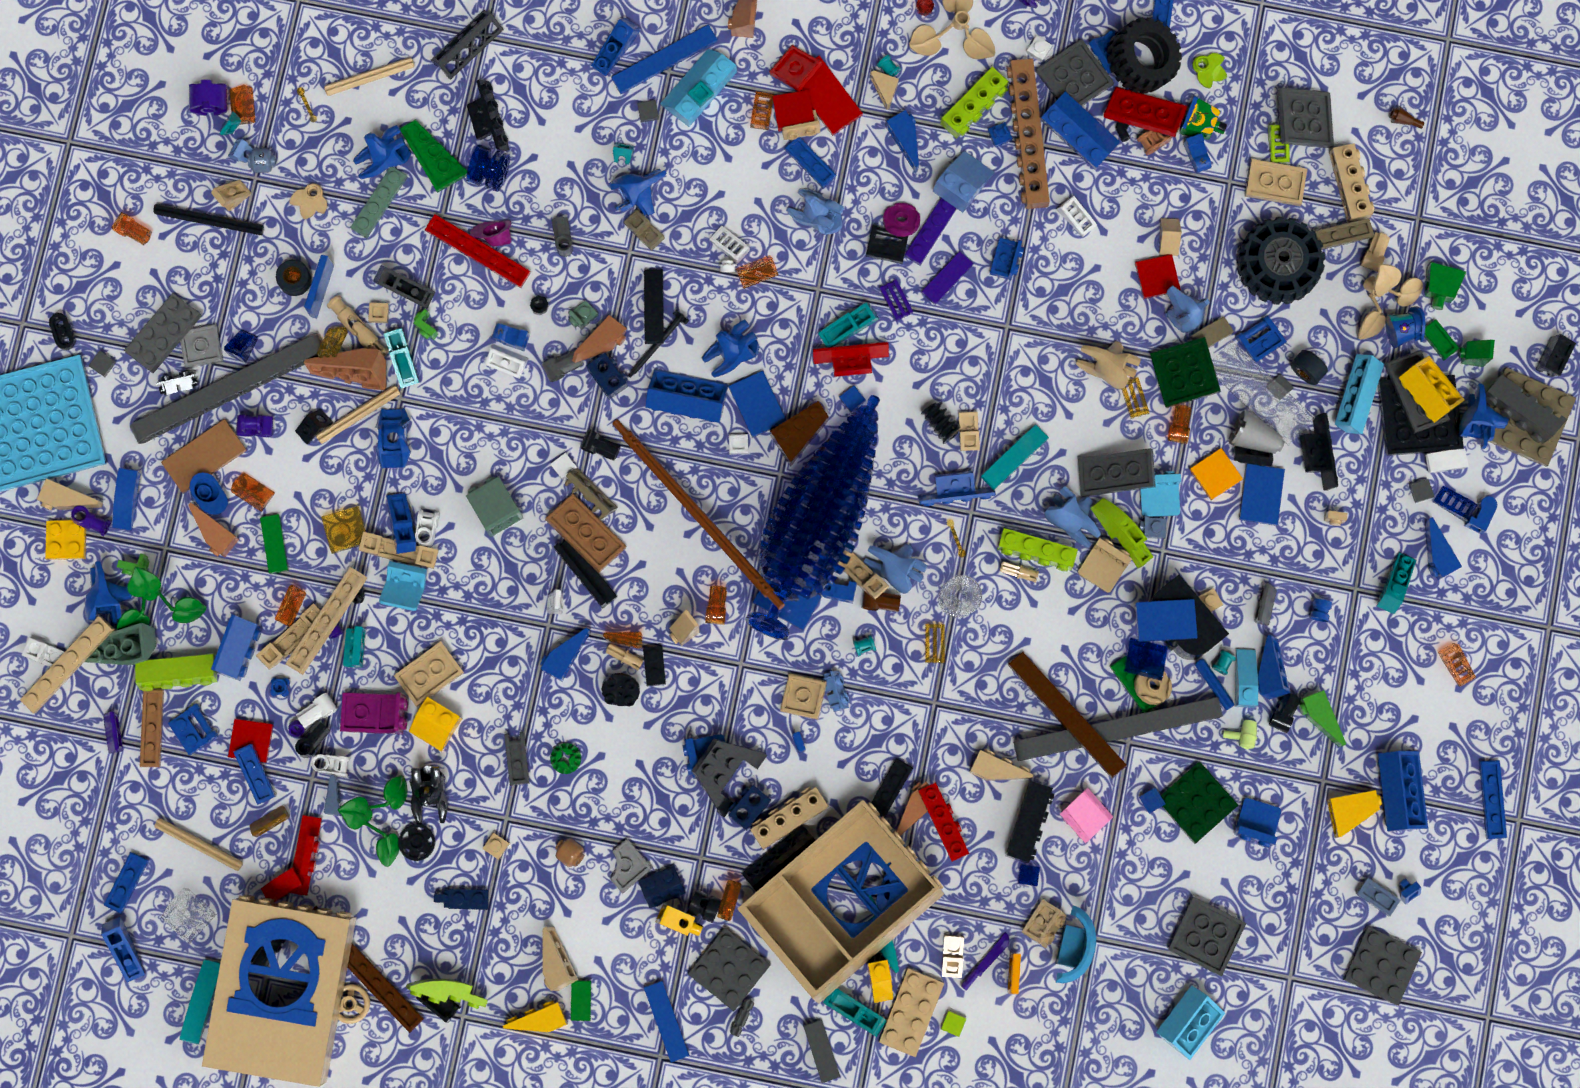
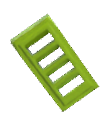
(1271, 138)

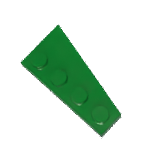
(436, 162)

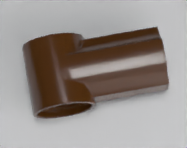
(885, 601)

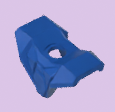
(392, 454)

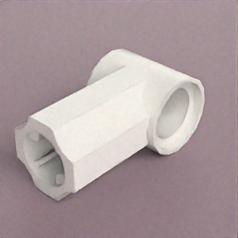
(320, 708)

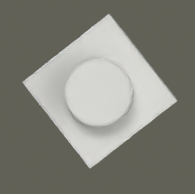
(1039, 49)

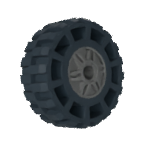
(1280, 260)

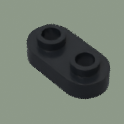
(63, 332)

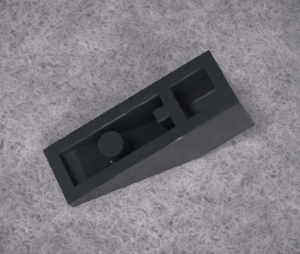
(404, 286)

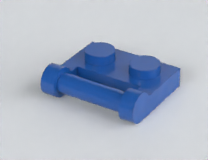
(1263, 345)
(188, 734)

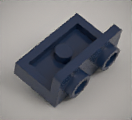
(661, 887)

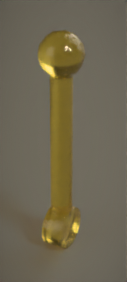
(301, 92)
(961, 553)

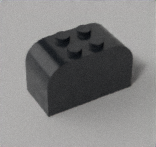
(1208, 627)

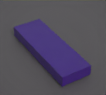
(947, 278)

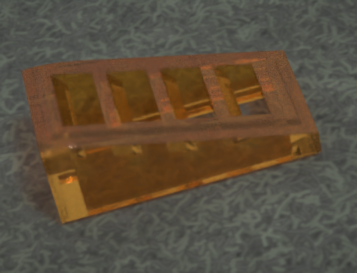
(760, 124)
(630, 639)
(1444, 654)

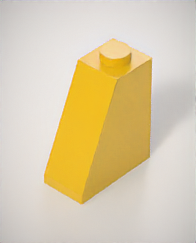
(1352, 810)
(880, 981)

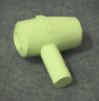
(1247, 736)

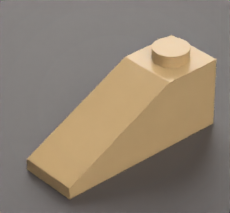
(63, 498)
(684, 628)
(556, 965)

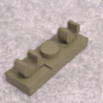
(1345, 233)
(590, 492)

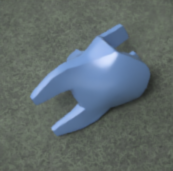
(818, 213)
(1186, 310)
(1072, 516)
(896, 567)

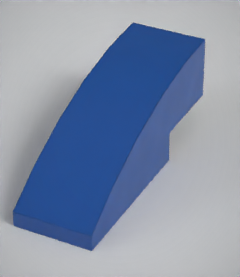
(125, 499)
(401, 523)

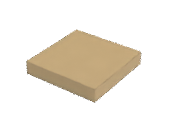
(803, 696)

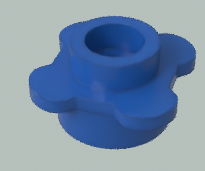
(275, 683)

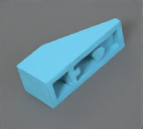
(1246, 679)

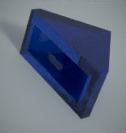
(241, 345)

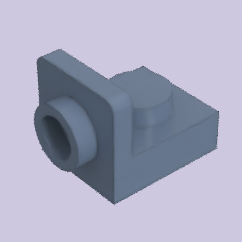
(1153, 527)

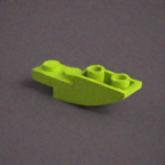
(1127, 532)
(440, 989)

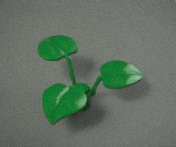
(147, 586)
(358, 813)

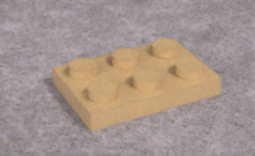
(1276, 182)
(428, 674)

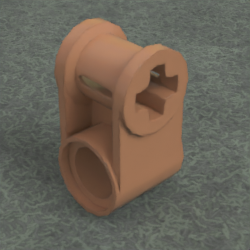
(1153, 141)

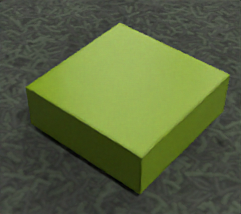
(953, 1023)

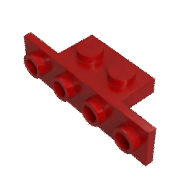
(852, 358)
(943, 821)
(305, 852)

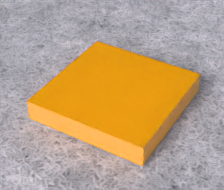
(1216, 474)
(1014, 974)

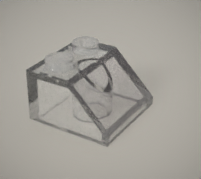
(187, 915)

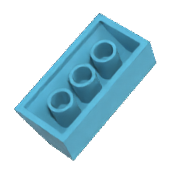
(714, 71)

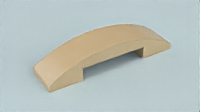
(385, 548)
(864, 576)
(289, 640)

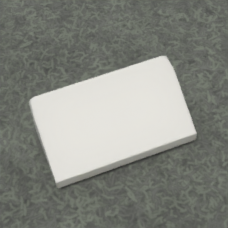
(506, 361)

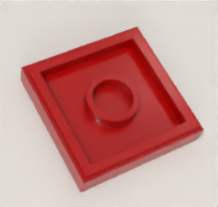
(795, 68)
(793, 109)
(1157, 276)
(254, 733)

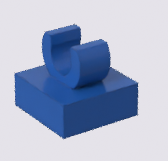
(1000, 134)
(1409, 891)

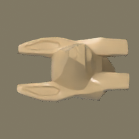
(1110, 364)

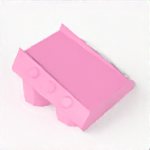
(1086, 815)

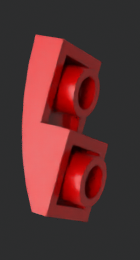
(282, 885)

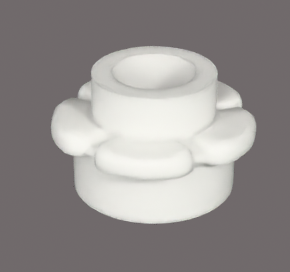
(727, 266)

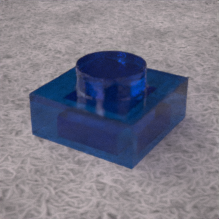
(1028, 875)

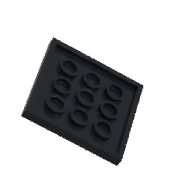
(1399, 435)

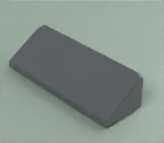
(821, 1051)

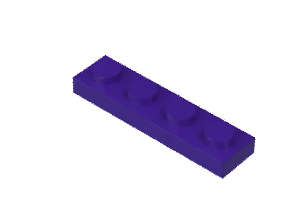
(930, 232)

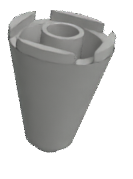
(1255, 434)

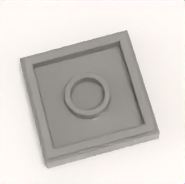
(201, 346)

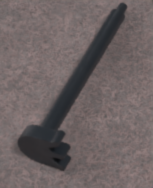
(679, 318)

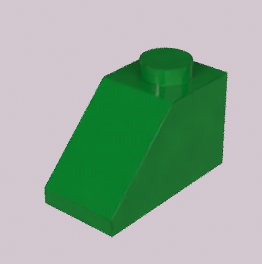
(1477, 352)

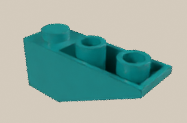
(1396, 583)

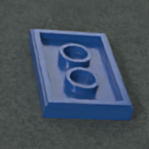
(319, 286)
(757, 404)
(1261, 494)
(795, 613)
(1166, 620)

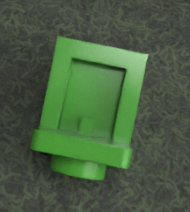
(425, 330)
(128, 567)

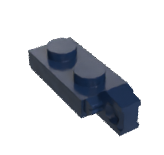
(464, 899)

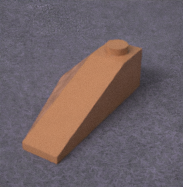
(743, 19)
(357, 365)

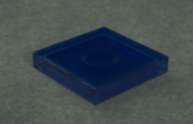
(1145, 659)

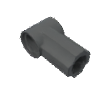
(562, 235)
(557, 367)

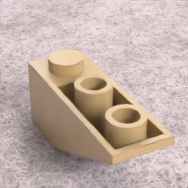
(993, 768)

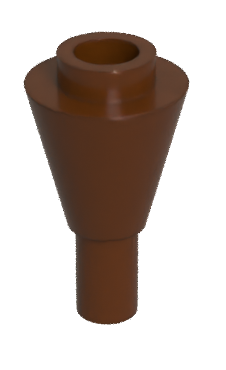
(1401, 116)

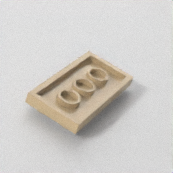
(911, 1012)

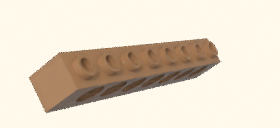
(1025, 69)

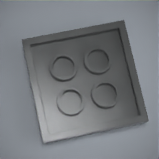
(1076, 73)
(1305, 118)
(1207, 936)
(1382, 966)
(729, 969)

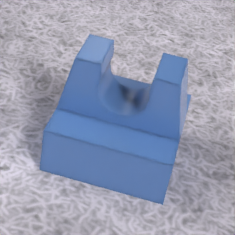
(238, 149)

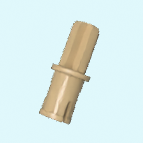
(1019, 571)
(624, 656)

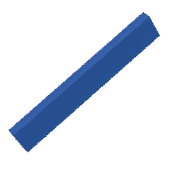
(664, 59)

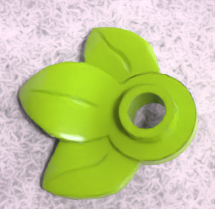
(1212, 71)

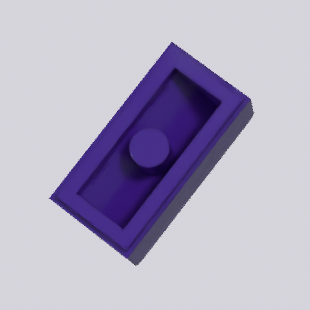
(113, 732)

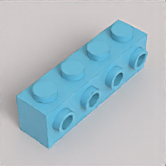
(1359, 394)

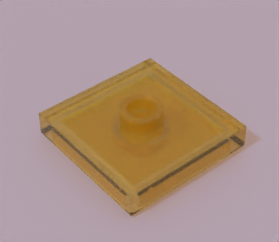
(344, 529)

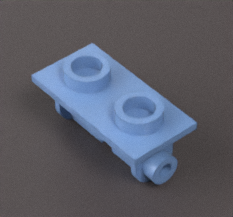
(840, 698)

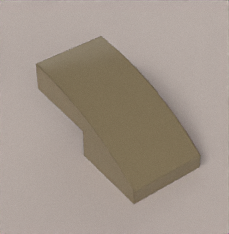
(644, 230)
(1214, 332)

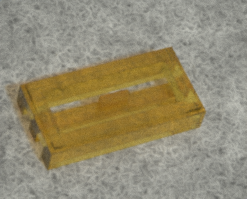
(335, 342)
(1142, 398)
(935, 627)

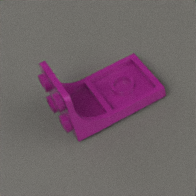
(374, 713)

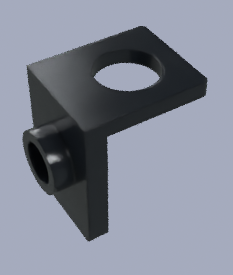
(311, 425)

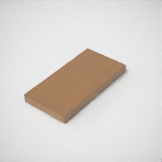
(204, 454)
(586, 533)

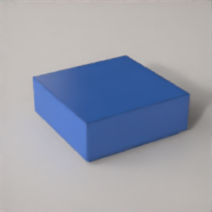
(852, 399)
(798, 742)
(1152, 800)

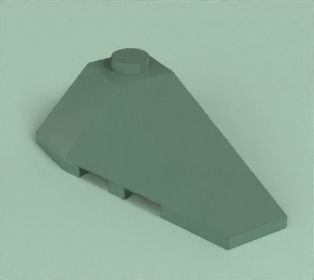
(126, 646)

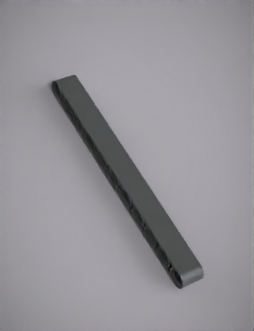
(225, 390)
(1122, 728)

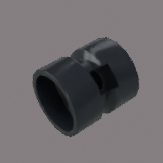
(710, 910)

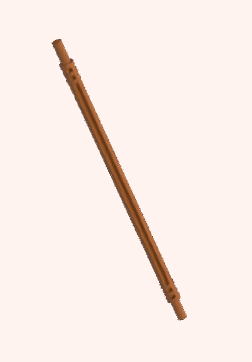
(698, 514)

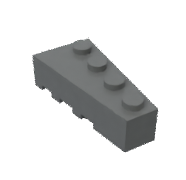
(1524, 410)

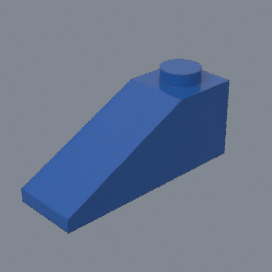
(903, 132)
(1439, 553)
(561, 658)
(1272, 672)
(122, 949)

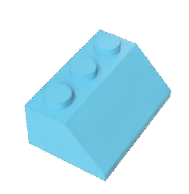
(1190, 1022)

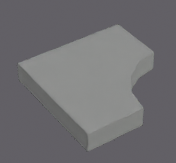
(630, 866)

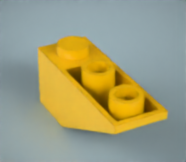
(543, 1020)

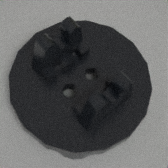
(629, 691)

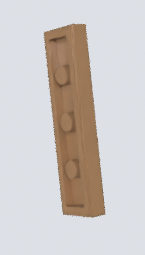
(151, 728)

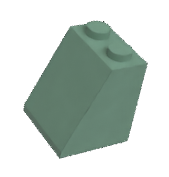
(494, 506)

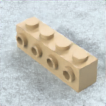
(1351, 183)
(788, 818)

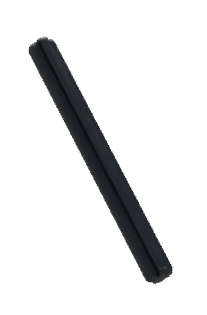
(208, 219)

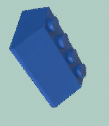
(1079, 130)
(686, 395)
(1402, 790)

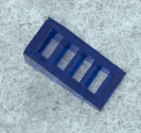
(1458, 498)

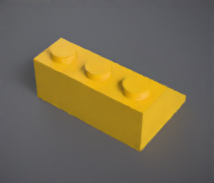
(1431, 389)

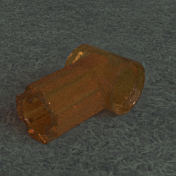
(128, 227)
(1180, 430)
(716, 608)

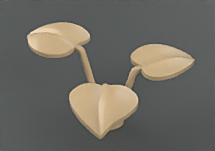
(977, 46)
(1387, 277)

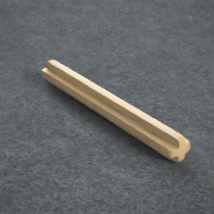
(369, 76)
(358, 414)
(198, 844)

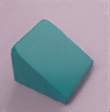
(230, 124)

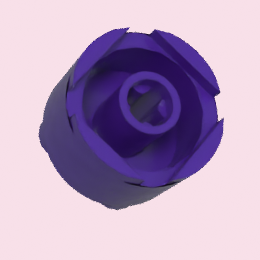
(208, 98)

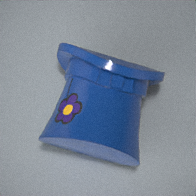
(1406, 327)

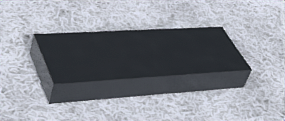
(891, 787)

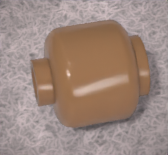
(569, 852)

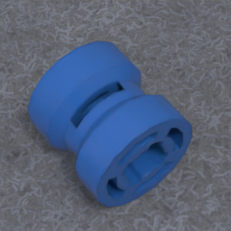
(1321, 610)

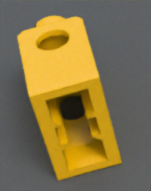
(670, 918)

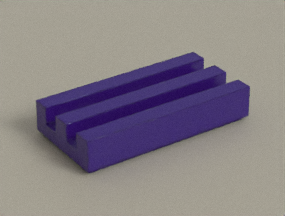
(889, 286)

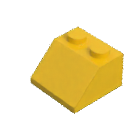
(434, 724)

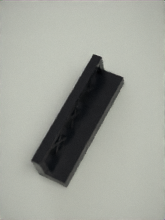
(464, 38)
(586, 574)
(781, 860)

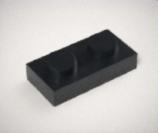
(1257, 457)
(654, 666)

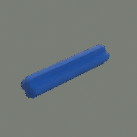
(1214, 684)

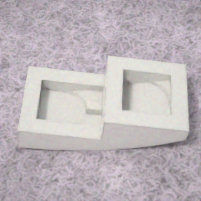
(1446, 460)
(41, 652)

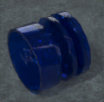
(490, 168)

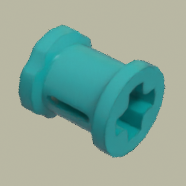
(888, 66)
(864, 645)
(1223, 662)

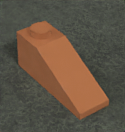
(603, 339)
(215, 535)
(914, 809)

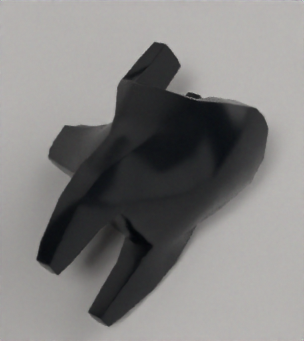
(427, 791)

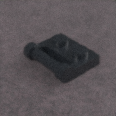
(886, 249)

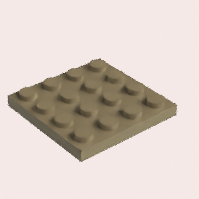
(1520, 441)

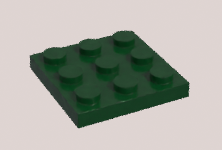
(1185, 372)
(1197, 802)

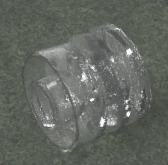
(971, 596)

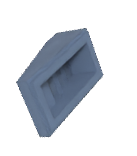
(333, 797)

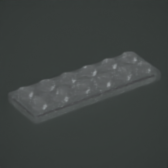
(1261, 393)

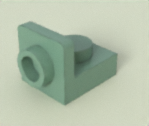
(582, 315)

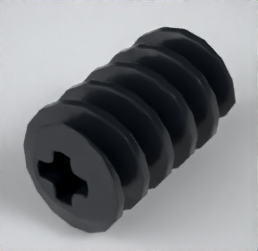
(941, 422)

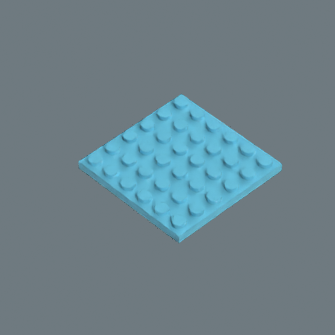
(47, 424)

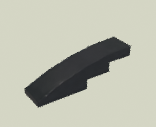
(653, 306)

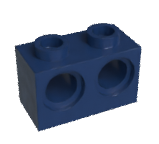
(605, 377)
(753, 810)

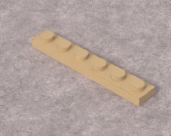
(326, 620)
(67, 664)

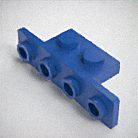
(955, 487)

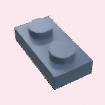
(1378, 897)

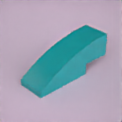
(848, 325)
(401, 357)
(855, 1012)

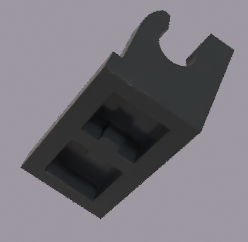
(1556, 355)
(443, 1010)

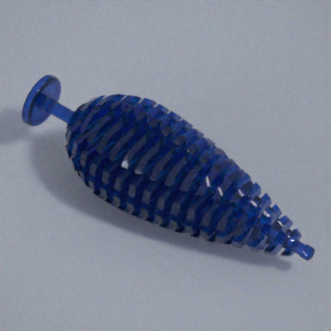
(818, 518)

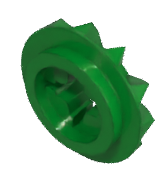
(574, 761)

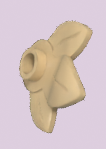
(308, 203)

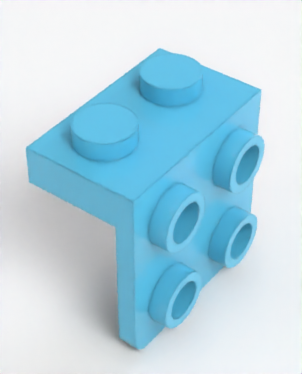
(1163, 498)
(403, 586)

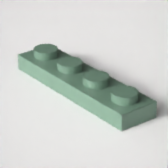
(378, 202)

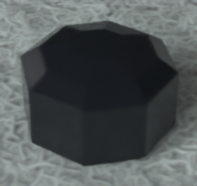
(539, 305)

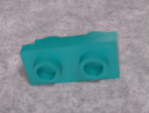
(354, 647)

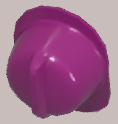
(494, 232)

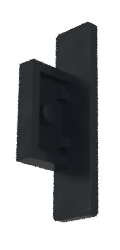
(486, 117)
(1318, 452)

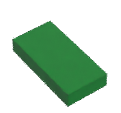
(1440, 340)
(581, 1001)

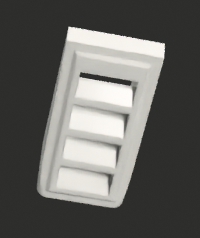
(1072, 220)
(738, 243)
(555, 602)

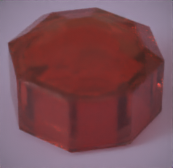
(924, 7)

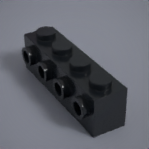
(1029, 821)

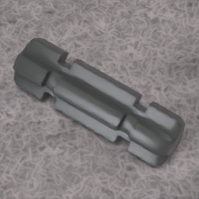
(742, 1017)

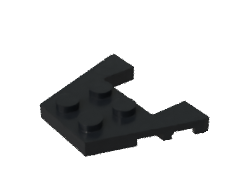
(718, 767)

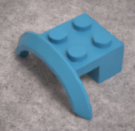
(1076, 947)

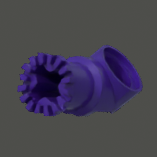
(90, 521)

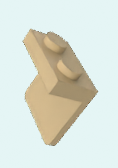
(1104, 565)

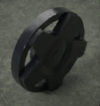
(416, 842)

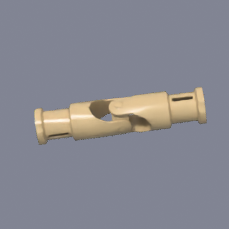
(345, 315)

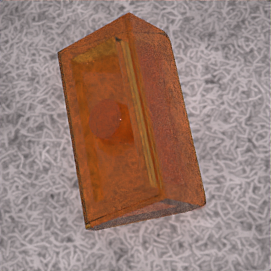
(243, 103)
(757, 271)
(252, 491)
(290, 606)
(729, 900)

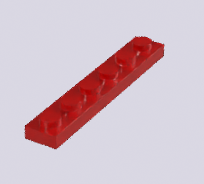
(477, 251)

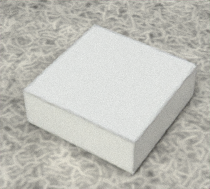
(738, 444)
(563, 466)

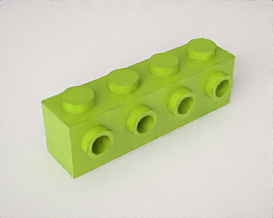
(974, 103)
(1037, 549)
(175, 672)

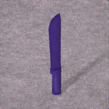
(991, 956)

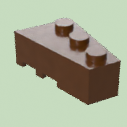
(797, 432)

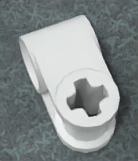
(426, 524)
(332, 765)

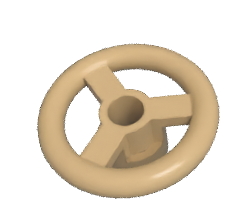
(362, 1011)

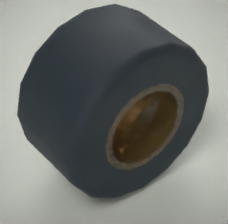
(287, 275)
(1309, 367)

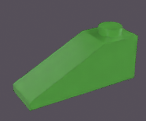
(1320, 714)

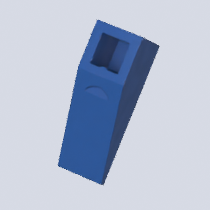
(616, 45)

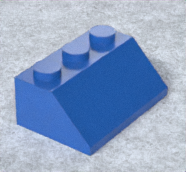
(236, 648)

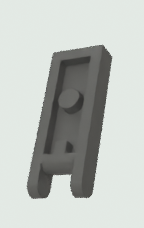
(517, 760)

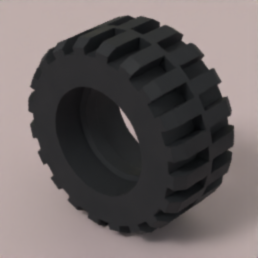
(1161, 44)

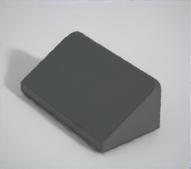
(1265, 605)

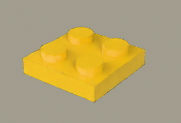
(65, 540)

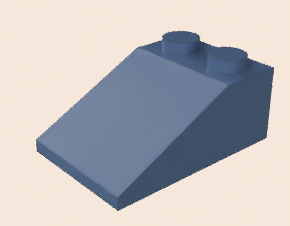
(962, 181)

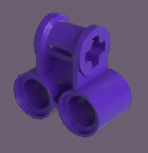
(254, 426)

